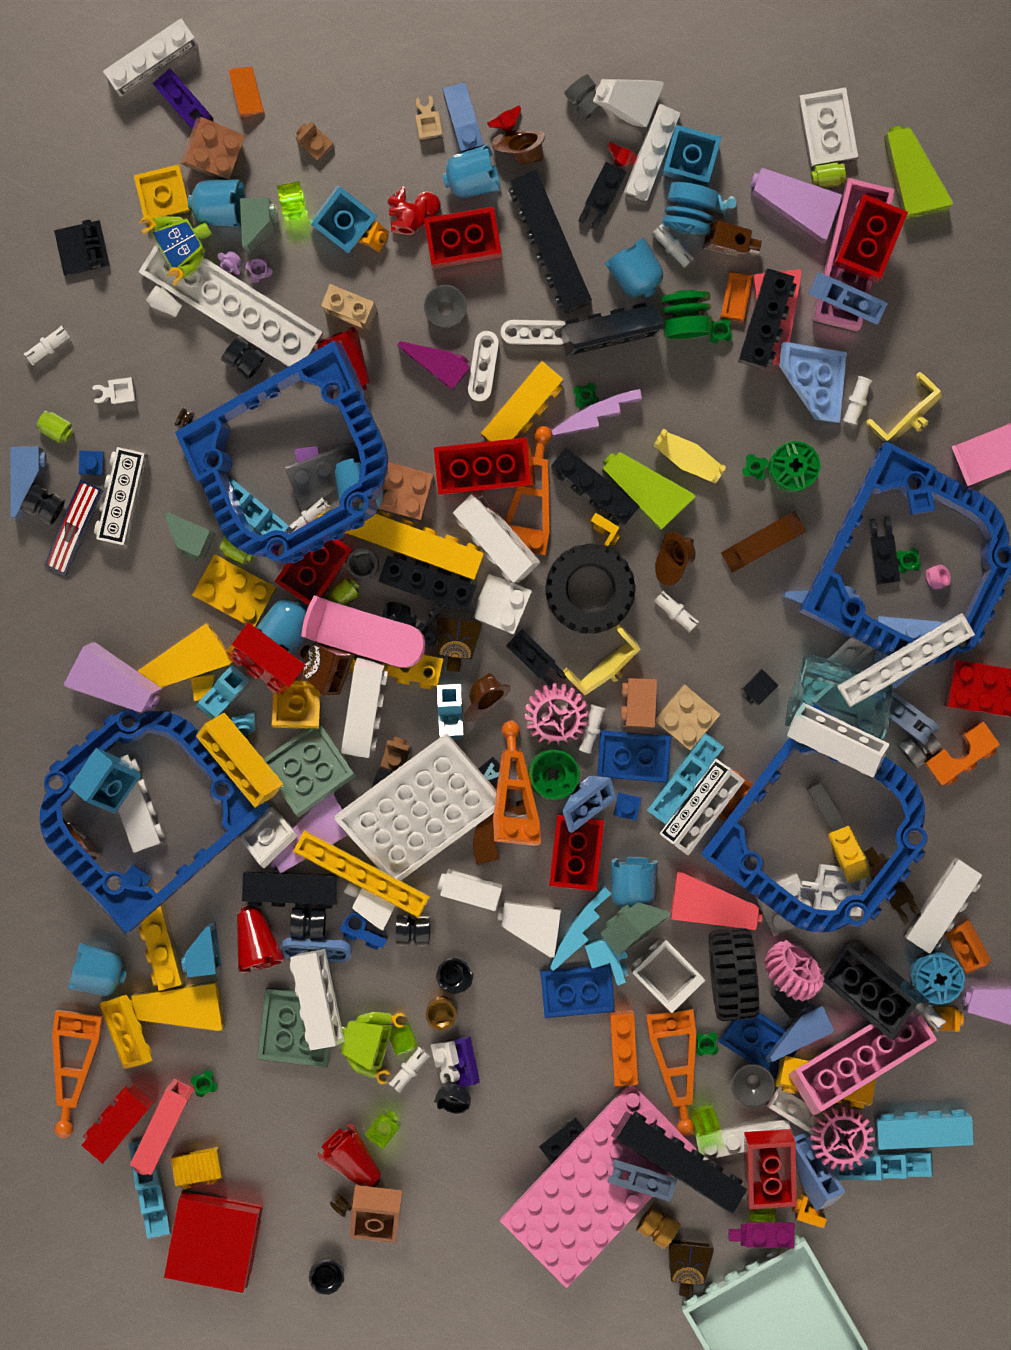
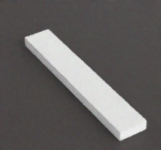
(906, 660)

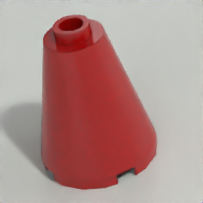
(352, 346)
(255, 942)
(350, 1157)

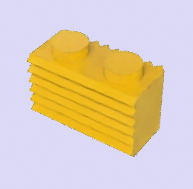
(849, 854)
(197, 1167)

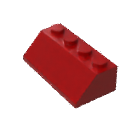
(484, 466)

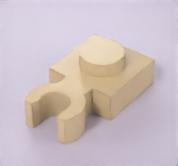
(428, 122)

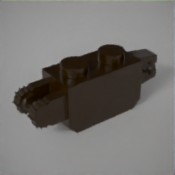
(902, 895)

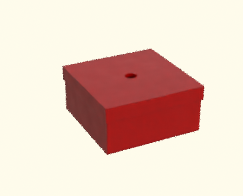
(213, 1241)

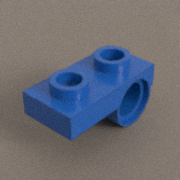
(373, 939)

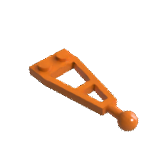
(535, 539)
(510, 828)
(673, 1024)
(79, 1026)

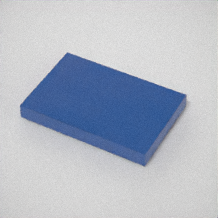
(634, 756)
(577, 991)
(754, 1040)

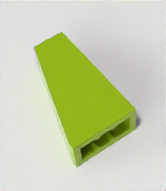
(914, 176)
(654, 494)

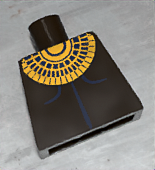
(457, 640)
(689, 1264)

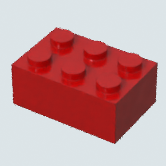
(462, 238)
(870, 238)
(315, 571)
(265, 659)
(979, 688)
(576, 855)
(116, 1122)
(770, 1168)

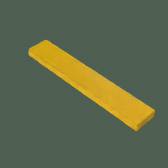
(361, 873)

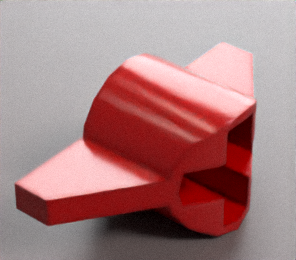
(506, 119)
(621, 155)

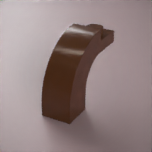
(763, 541)
(484, 846)

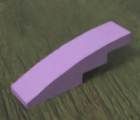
(588, 418)

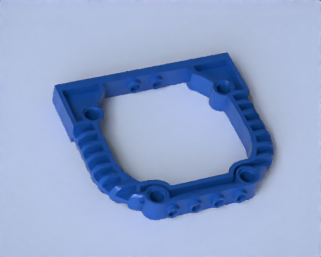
(207, 440)
(891, 471)
(730, 850)
(131, 903)

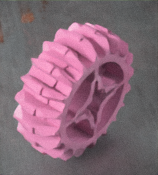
(549, 719)
(794, 970)
(833, 1144)

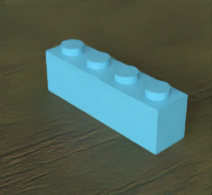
(923, 1130)

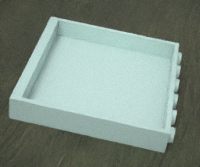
(774, 1306)

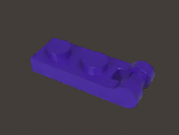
(180, 97)

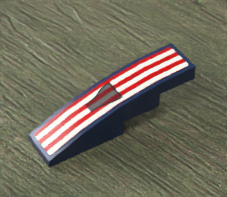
(73, 527)

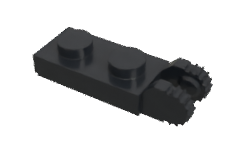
(603, 193)
(884, 553)
(534, 656)

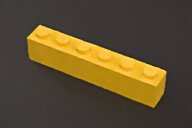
(421, 544)

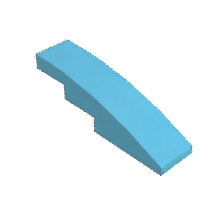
(256, 513)
(685, 778)
(575, 935)
(889, 1165)
(151, 1200)

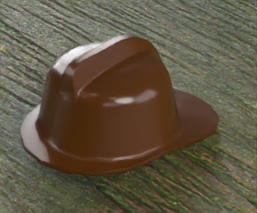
(521, 145)
(673, 558)
(484, 696)

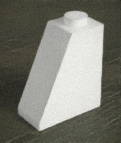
(629, 99)
(532, 924)

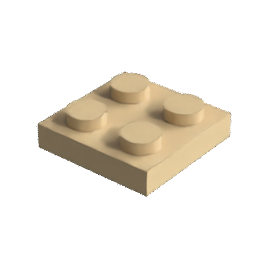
(687, 717)

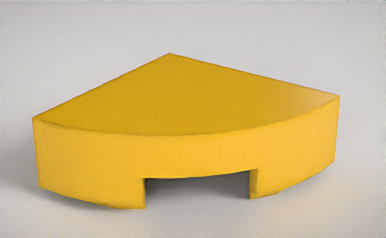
(202, 686)

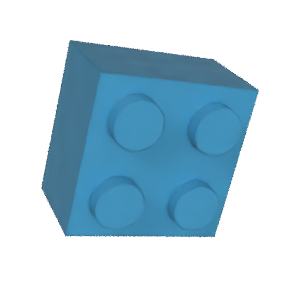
(691, 156)
(105, 780)

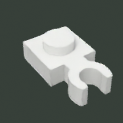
(119, 391)
(446, 1057)

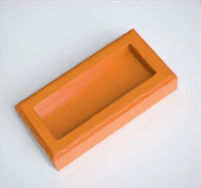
(736, 296)

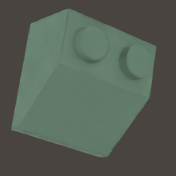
(256, 221)
(189, 537)
(632, 925)

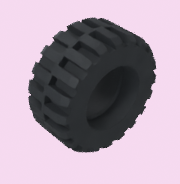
(590, 556)
(734, 974)

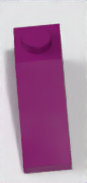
(442, 364)

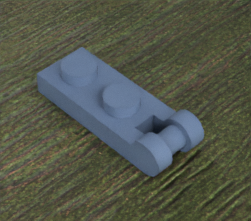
(910, 718)
(643, 1180)

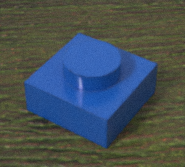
(91, 462)
(920, 501)
(627, 806)
(137, 877)

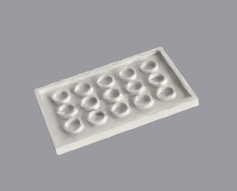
(419, 808)

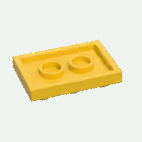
(234, 591)
(125, 1031)

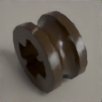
(184, 418)
(341, 1205)

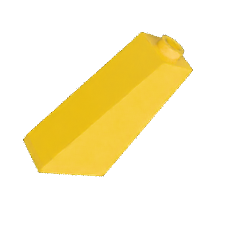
(189, 658)
(182, 1006)

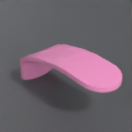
(985, 455)
(363, 633)

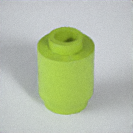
(829, 175)
(54, 427)
(234, 553)
(343, 592)

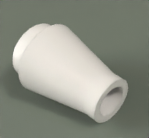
(163, 301)

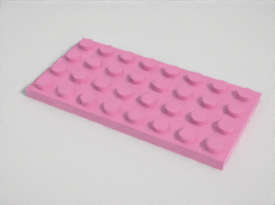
(572, 1206)

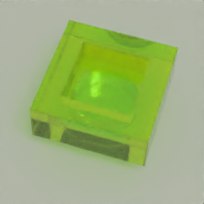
(402, 1039)

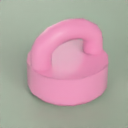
(938, 577)

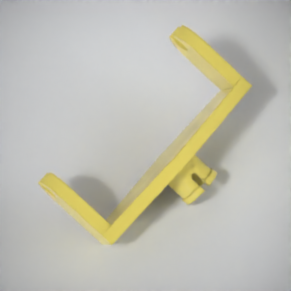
(914, 417)
(689, 456)
(608, 666)

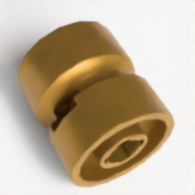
(441, 1013)
(656, 1225)

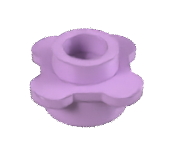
(230, 262)
(265, 271)

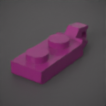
(764, 1235)

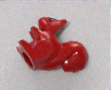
(411, 215)

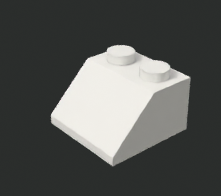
(501, 604)

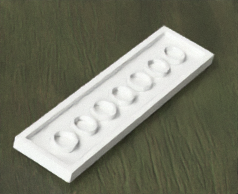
(237, 308)

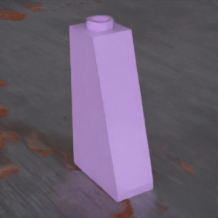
(798, 201)
(110, 679)
(319, 822)
(989, 1003)

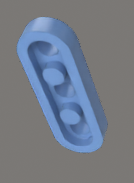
(335, 949)

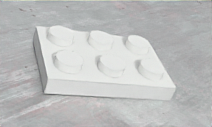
(828, 127)

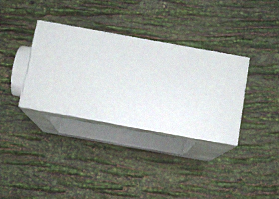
(470, 889)
(683, 992)

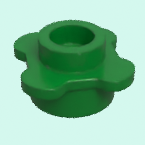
(725, 335)
(580, 391)
(750, 471)
(914, 563)
(711, 1048)
(205, 1077)

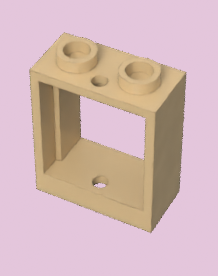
(355, 311)

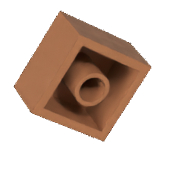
(212, 149)
(406, 491)
(640, 702)
(375, 1214)

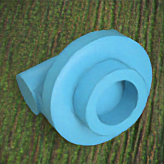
(721, 205)
(245, 722)

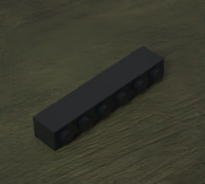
(550, 242)
(679, 1162)

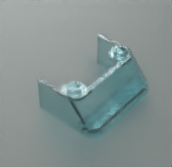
(818, 683)

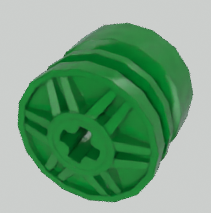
(687, 316)
(785, 477)
(567, 774)

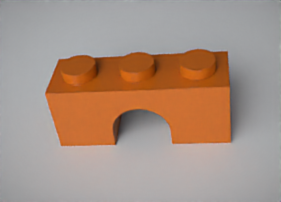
(979, 744)
(623, 1048)

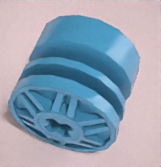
(689, 213)
(924, 972)

